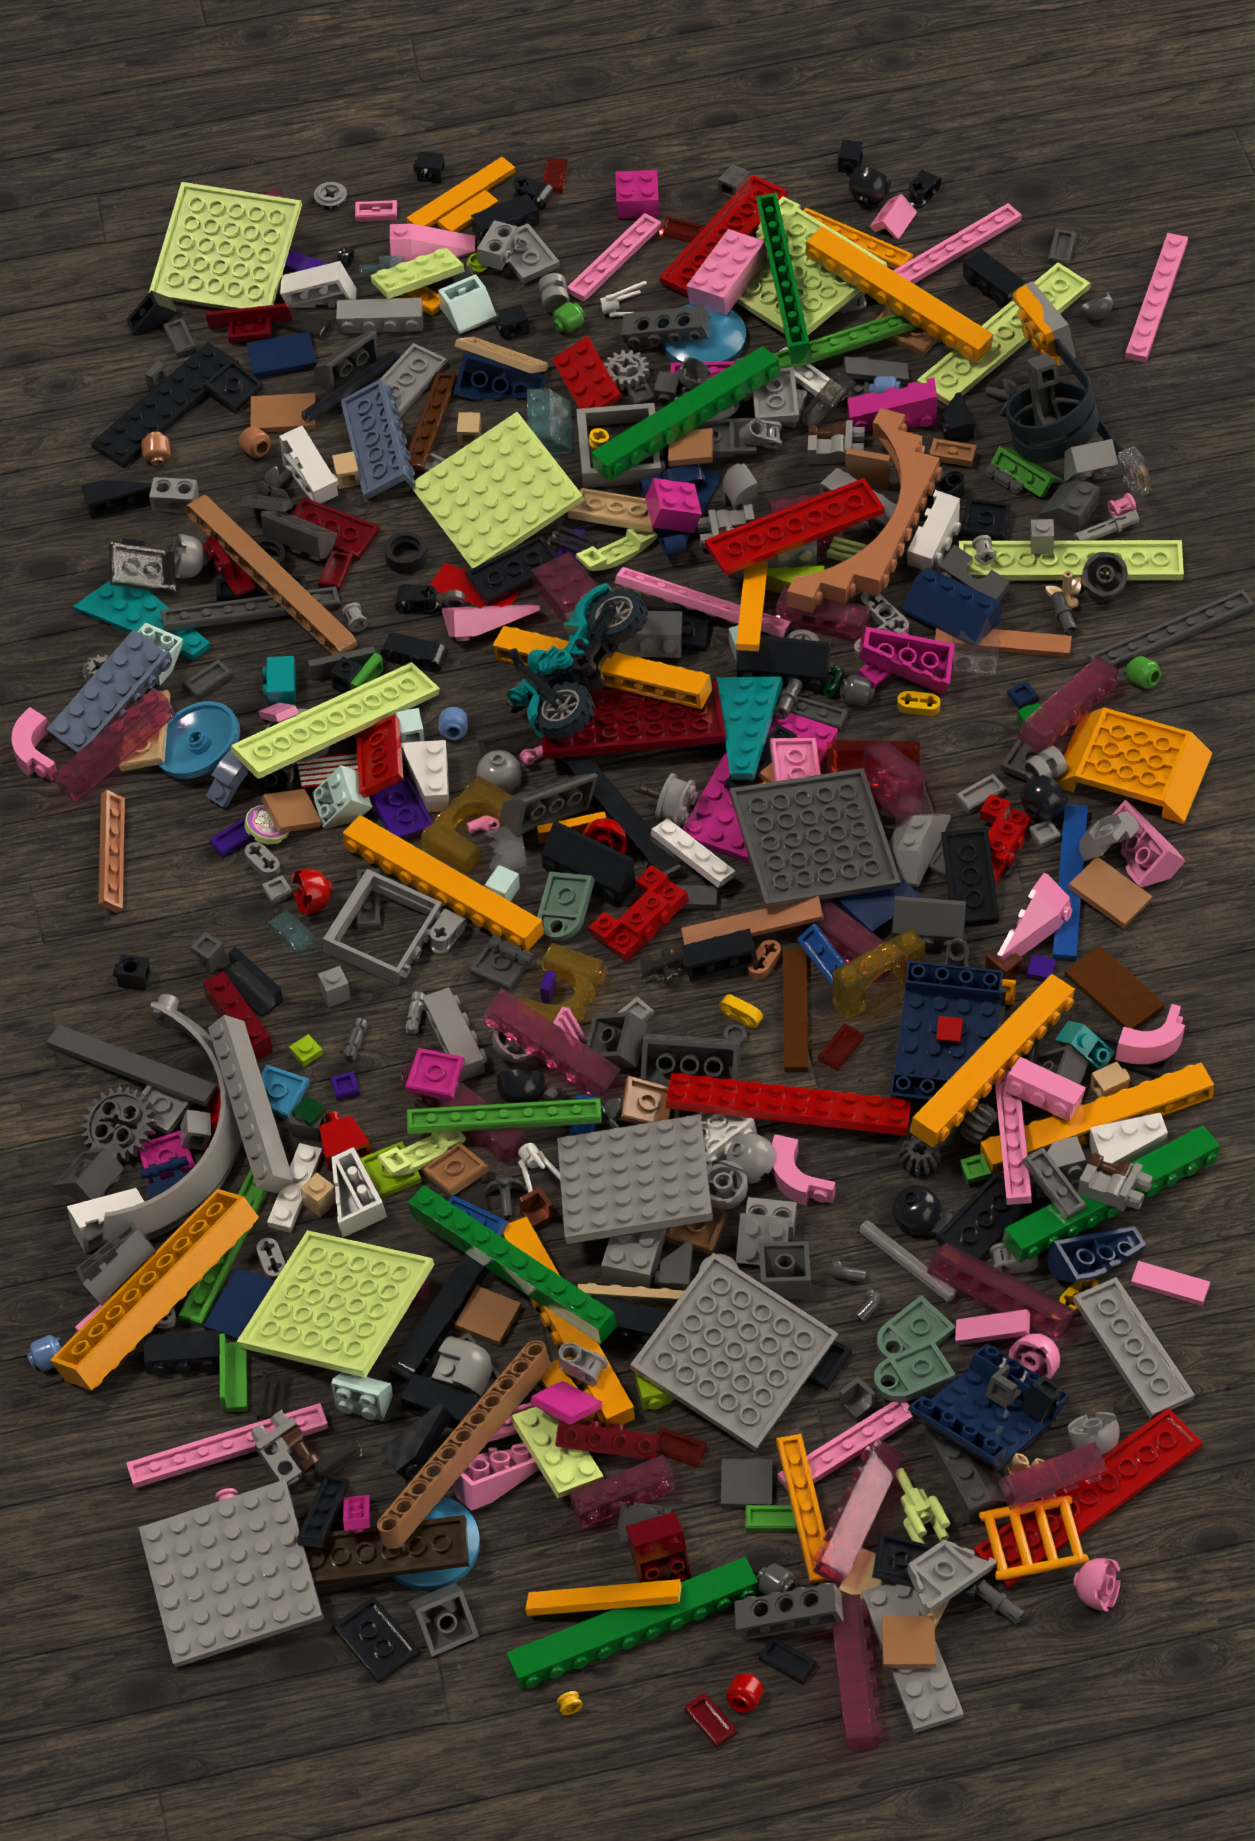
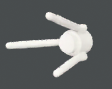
(611, 302)
(532, 1158)

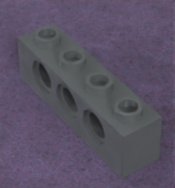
(666, 326)
(800, 1617)

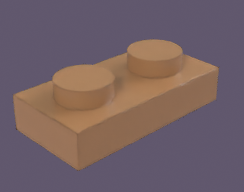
(953, 452)

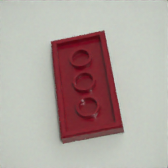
(353, 533)

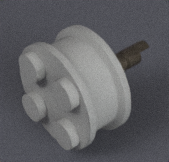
(673, 799)

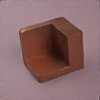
(1010, 968)
(536, 1208)

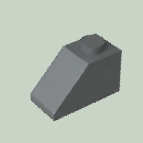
(676, 1269)

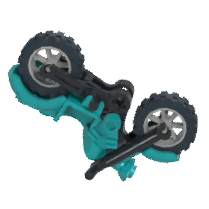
(567, 674)

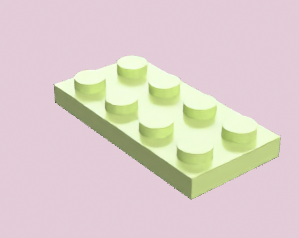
(417, 273)
(562, 1467)

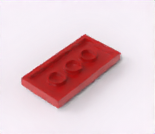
(587, 376)
(379, 756)

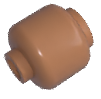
(254, 442)
(155, 448)

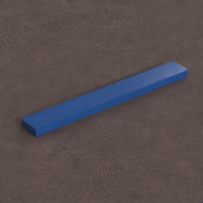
(1070, 866)

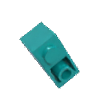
(1085, 1043)

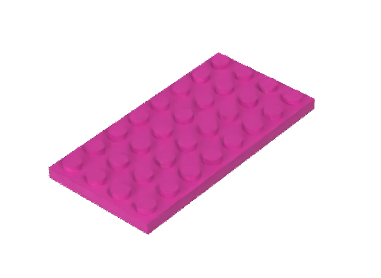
(713, 817)

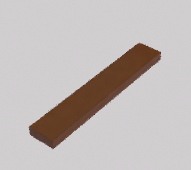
(431, 420)
(795, 1011)

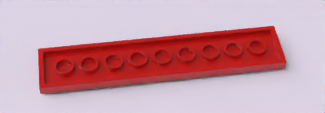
(788, 1104)
(1130, 1469)

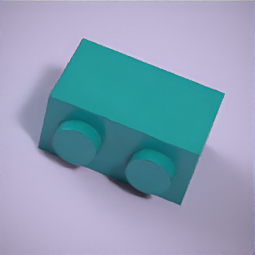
(280, 680)

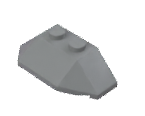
(915, 844)

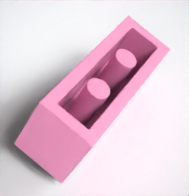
(1044, 1089)

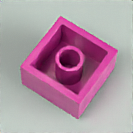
(637, 194)
(673, 505)

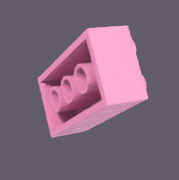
(727, 272)

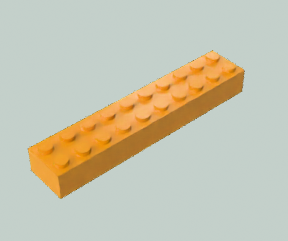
(154, 1289)

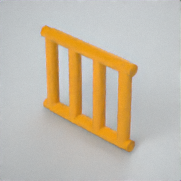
(1028, 1566)

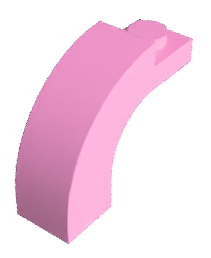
(25, 735)
(1152, 1046)
(791, 1180)

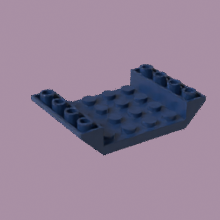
(945, 991)
(978, 1423)

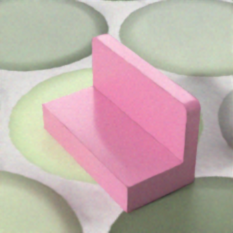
(894, 216)

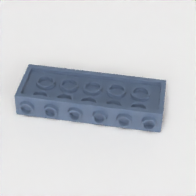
(377, 438)
(110, 691)

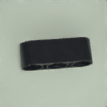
(407, 649)

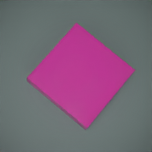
(435, 1074)
(161, 1150)
(566, 1402)

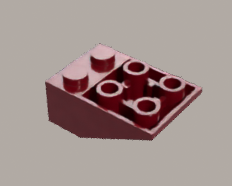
(659, 1549)

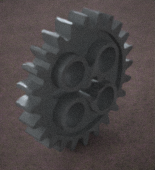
(125, 1104)

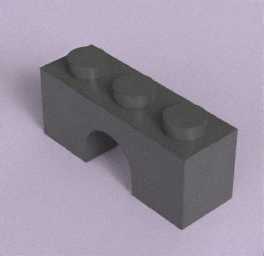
(956, 567)

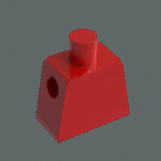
(340, 1135)

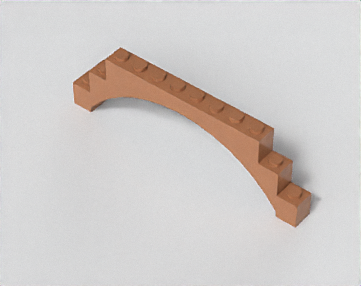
(871, 566)

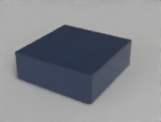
(1022, 695)

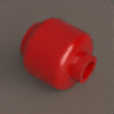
(744, 1692)

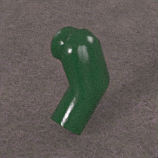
(838, 674)

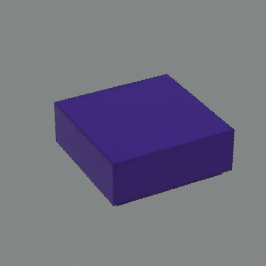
(1040, 968)
(548, 986)
(345, 1086)

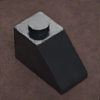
(151, 313)
(957, 420)

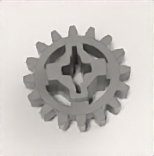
(628, 369)

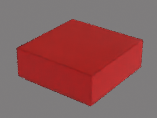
(949, 1029)

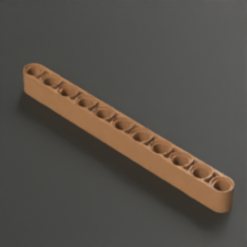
(271, 576)
(463, 1444)

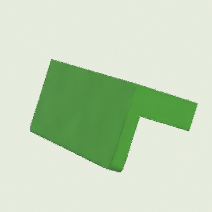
(1029, 473)
(233, 1377)

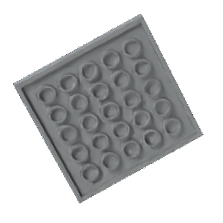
(634, 1179)
(734, 1351)
(230, 1573)

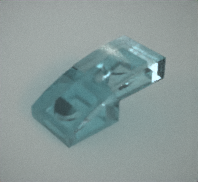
(385, 263)
(292, 931)

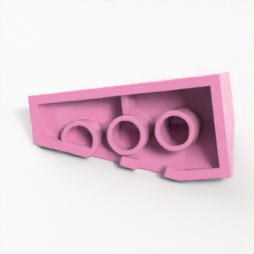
(419, 240)
(471, 621)
(1147, 852)
(1043, 916)
(493, 1475)

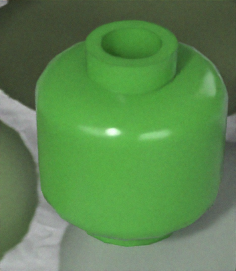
(568, 317)
(1143, 672)

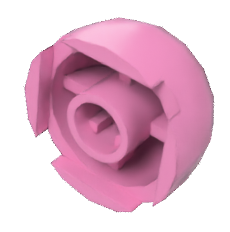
(1037, 1354)
(1097, 1583)

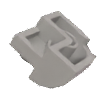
(739, 487)
(1105, 833)
(463, 1366)

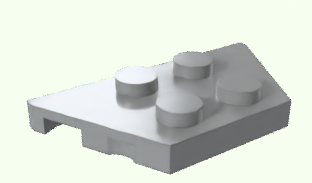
(945, 1573)

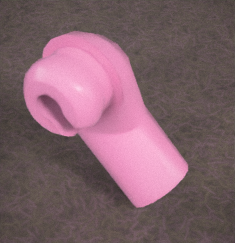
(528, 756)
(483, 823)

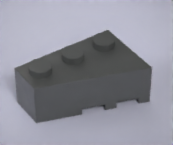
(115, 1262)

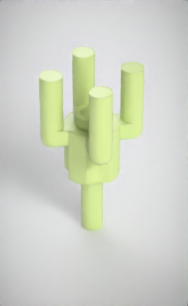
(921, 1511)

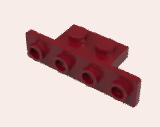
(250, 322)
(232, 573)
(606, 1440)

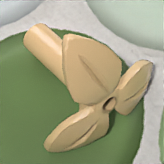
(1070, 589)

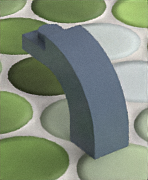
(228, 777)

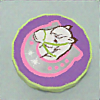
(261, 826)

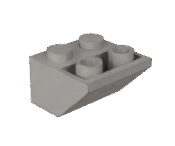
(1090, 460)
(1069, 1159)

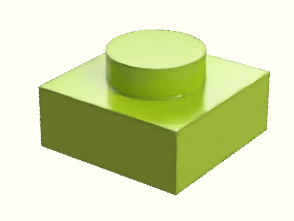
(306, 1050)

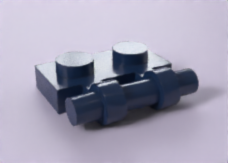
(158, 1185)

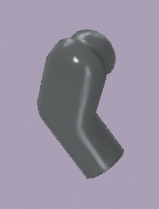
(873, 1299)

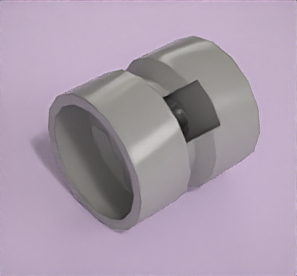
(553, 291)
(1048, 763)

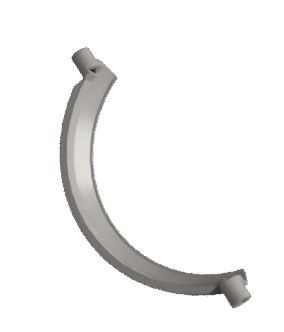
(185, 1197)

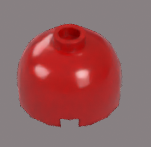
(608, 833)
(312, 891)

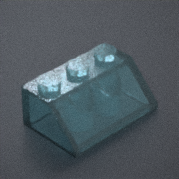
(550, 420)

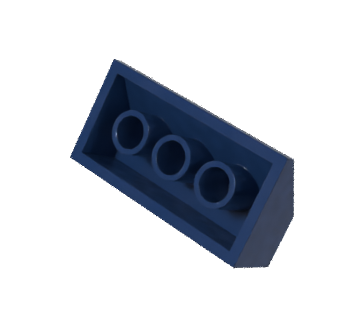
(951, 606)

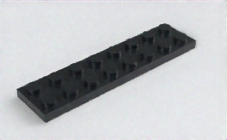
(161, 406)

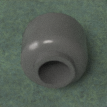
(856, 690)
(775, 1579)

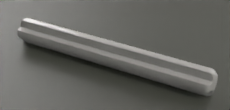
(907, 1260)

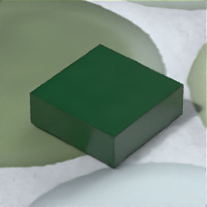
(308, 1111)

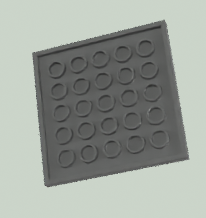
(814, 838)

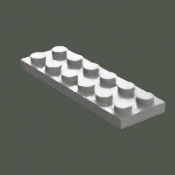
(1133, 1347)
(924, 1692)

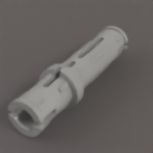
(1115, 524)

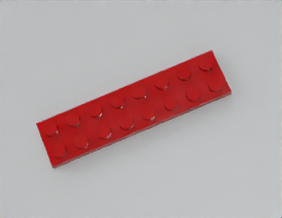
(738, 215)
(794, 526)

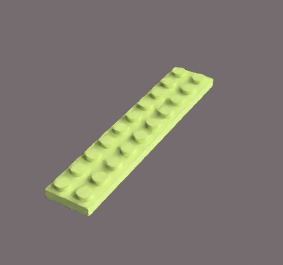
(960, 374)
(1142, 557)
(334, 720)

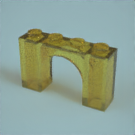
(444, 842)
(576, 969)
(855, 977)

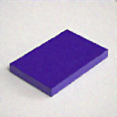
(401, 809)

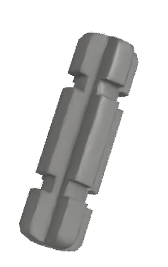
(415, 1013)

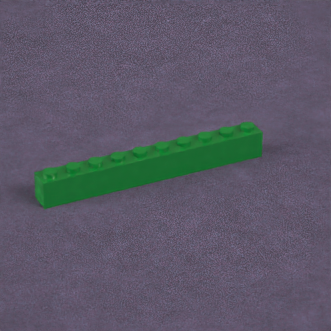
(784, 278)
(685, 413)
(1166, 1166)
(512, 1264)
(627, 1626)

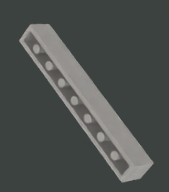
(250, 1104)

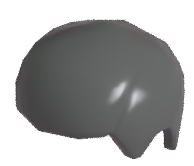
(1098, 307)
(693, 373)

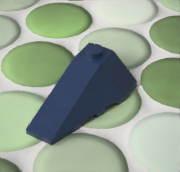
(490, 379)
(1092, 1254)

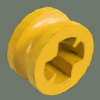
(595, 434)
(569, 1703)

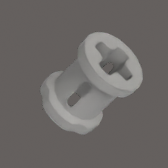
(984, 549)
(355, 617)

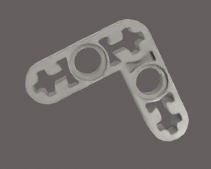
(889, 623)

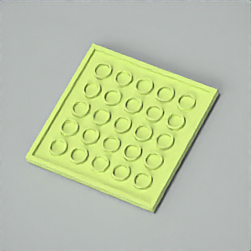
(225, 247)
(819, 290)
(496, 491)
(336, 1303)

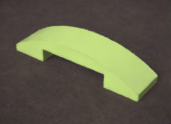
(618, 551)
(420, 1153)

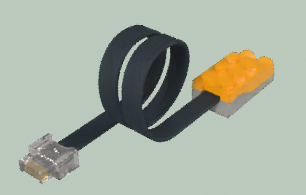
(1052, 336)

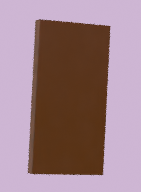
(1114, 989)

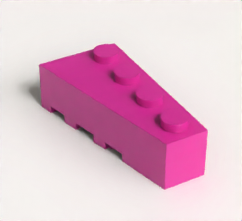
(914, 401)
(910, 657)

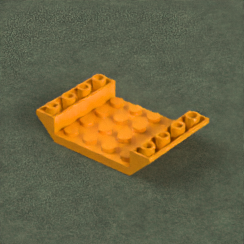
(1136, 760)

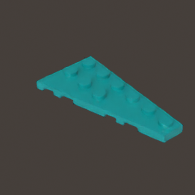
(132, 608)
(747, 716)

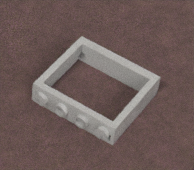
(615, 415)
(397, 892)

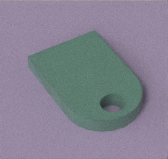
(565, 903)
(914, 1326)
(913, 1372)

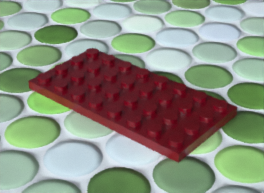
(639, 722)

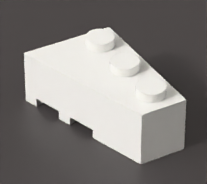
(317, 286)
(308, 466)
(936, 533)
(429, 771)
(1128, 1138)
(355, 1194)
(88, 1216)

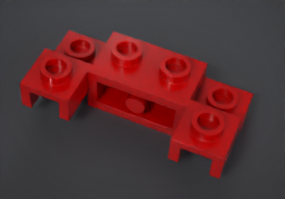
(1006, 832)
(644, 918)

